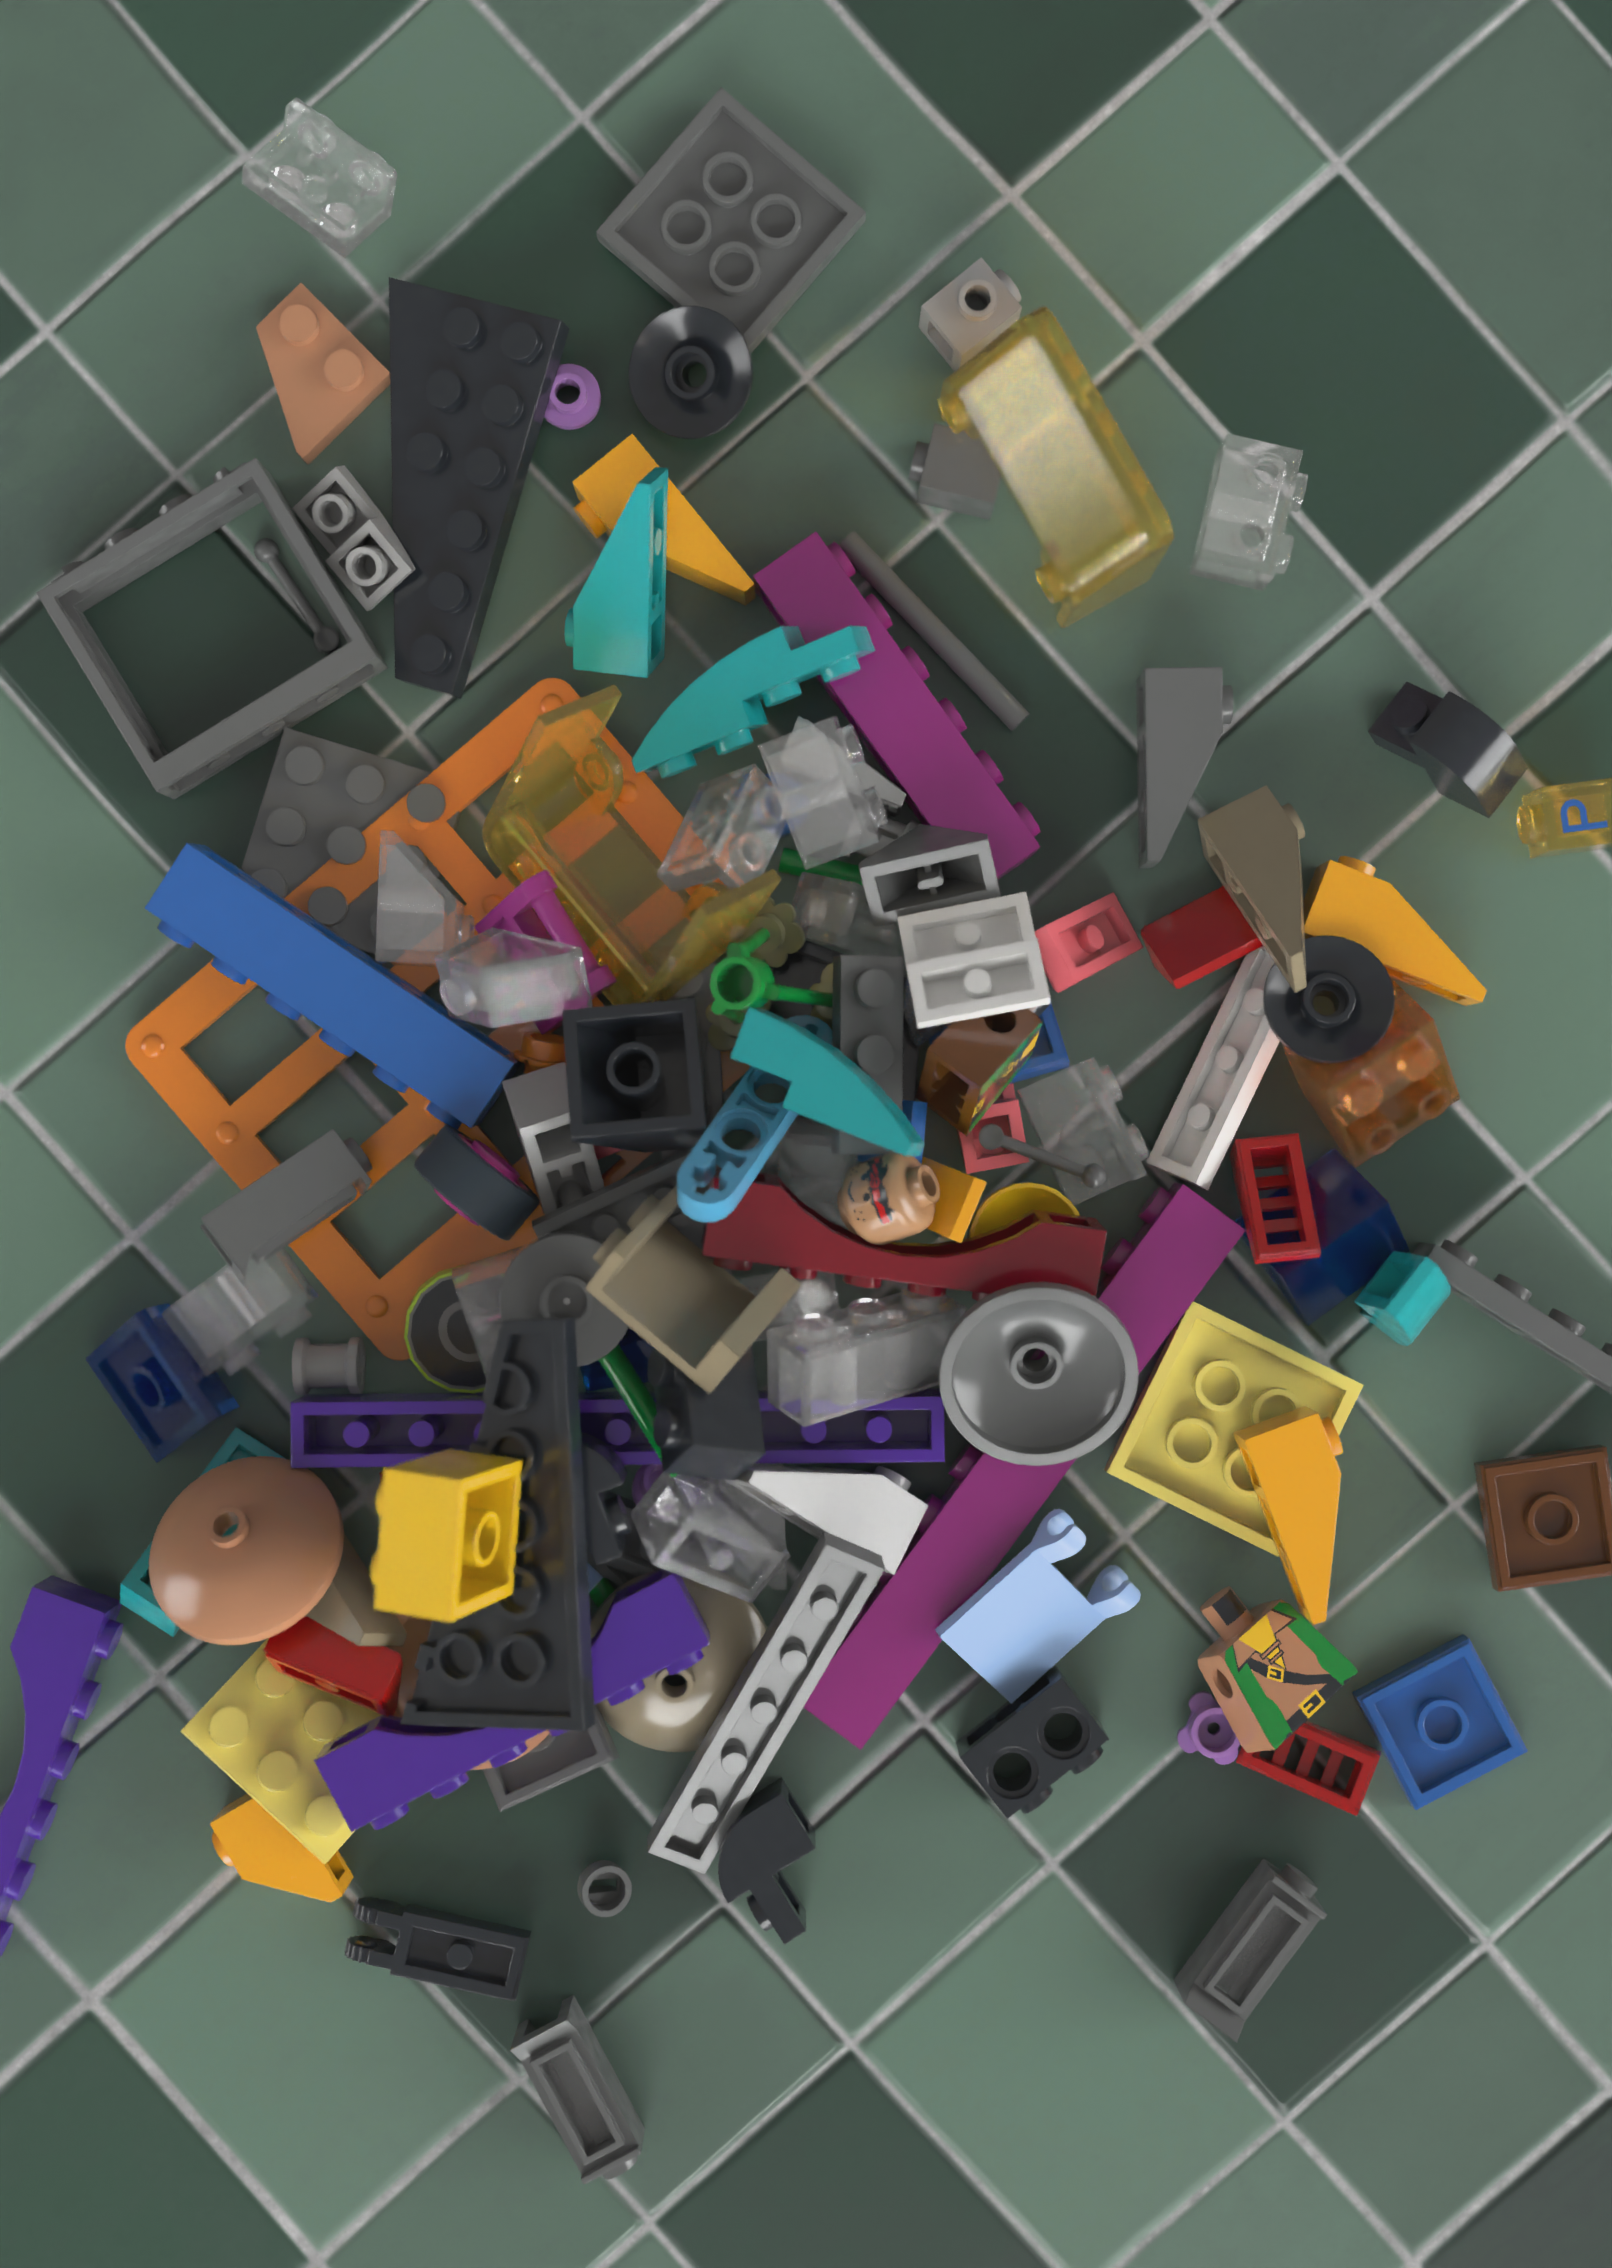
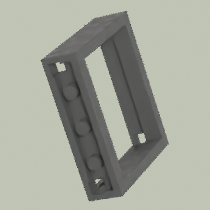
(137, 552)

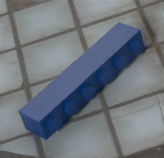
(332, 985)

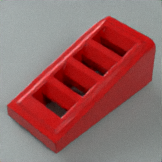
(1270, 1153)
(1359, 1781)

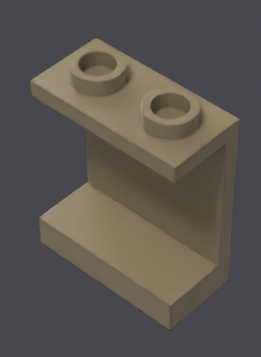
(679, 1297)

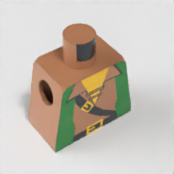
(1268, 1668)

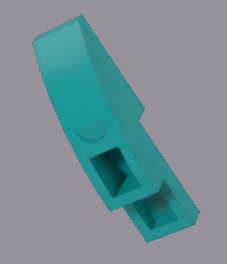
(726, 701)

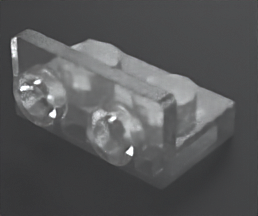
(726, 832)

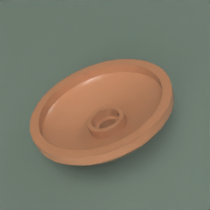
(263, 1572)

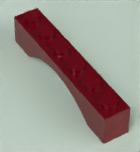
(785, 1231)

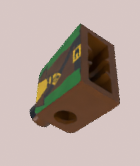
(976, 1063)

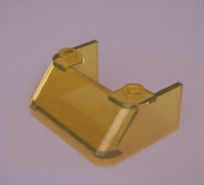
(1062, 464)
(563, 819)

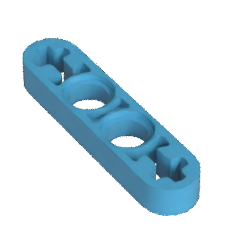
(739, 1168)

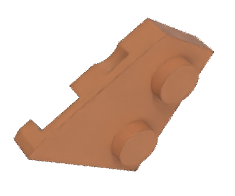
(317, 371)

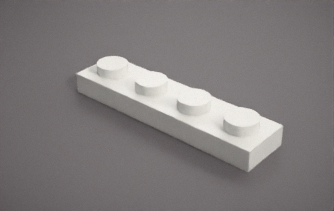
(1220, 1080)

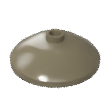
(680, 1716)

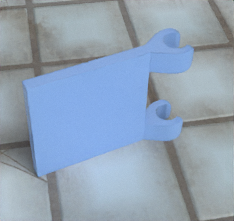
(1032, 1612)

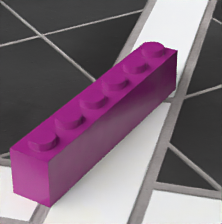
(893, 709)

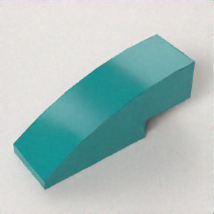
(824, 1082)
(1404, 1296)

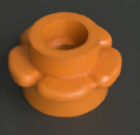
(540, 1051)

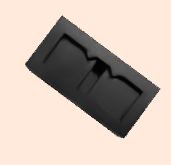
(1021, 1730)

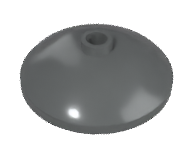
(1044, 1406)

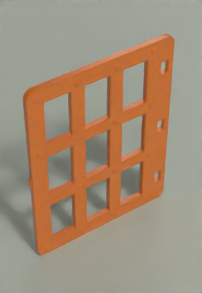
(233, 1129)

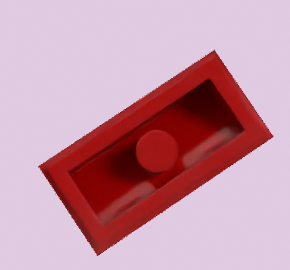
(1199, 938)
(337, 1665)

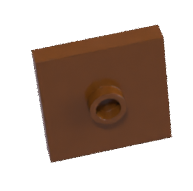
(1547, 1517)

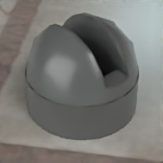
(604, 1899)

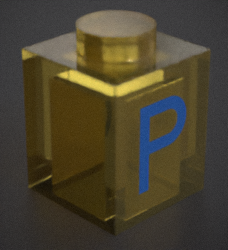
(1567, 818)

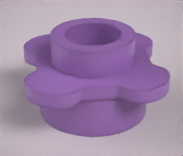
(1195, 1736)

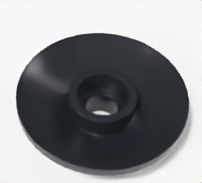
(662, 366)
(1355, 985)

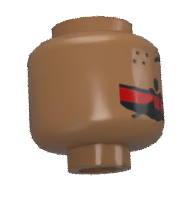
(888, 1198)

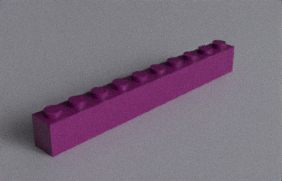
(994, 1500)

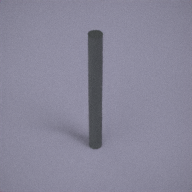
(933, 631)

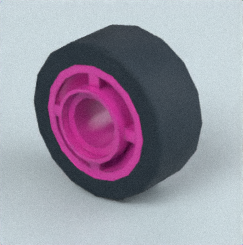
(476, 1182)

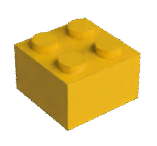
(446, 1534)

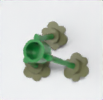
(748, 981)

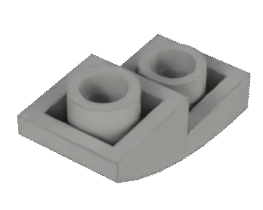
(356, 535)

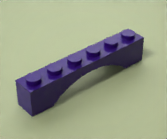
(57, 1658)
(392, 1763)

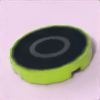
(441, 1337)

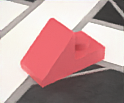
(1086, 942)

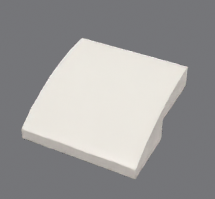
(973, 960)

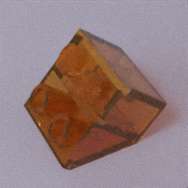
(1384, 1091)

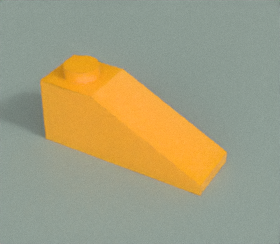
(691, 545)
(1357, 906)
(1298, 1492)

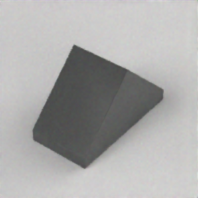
(928, 872)

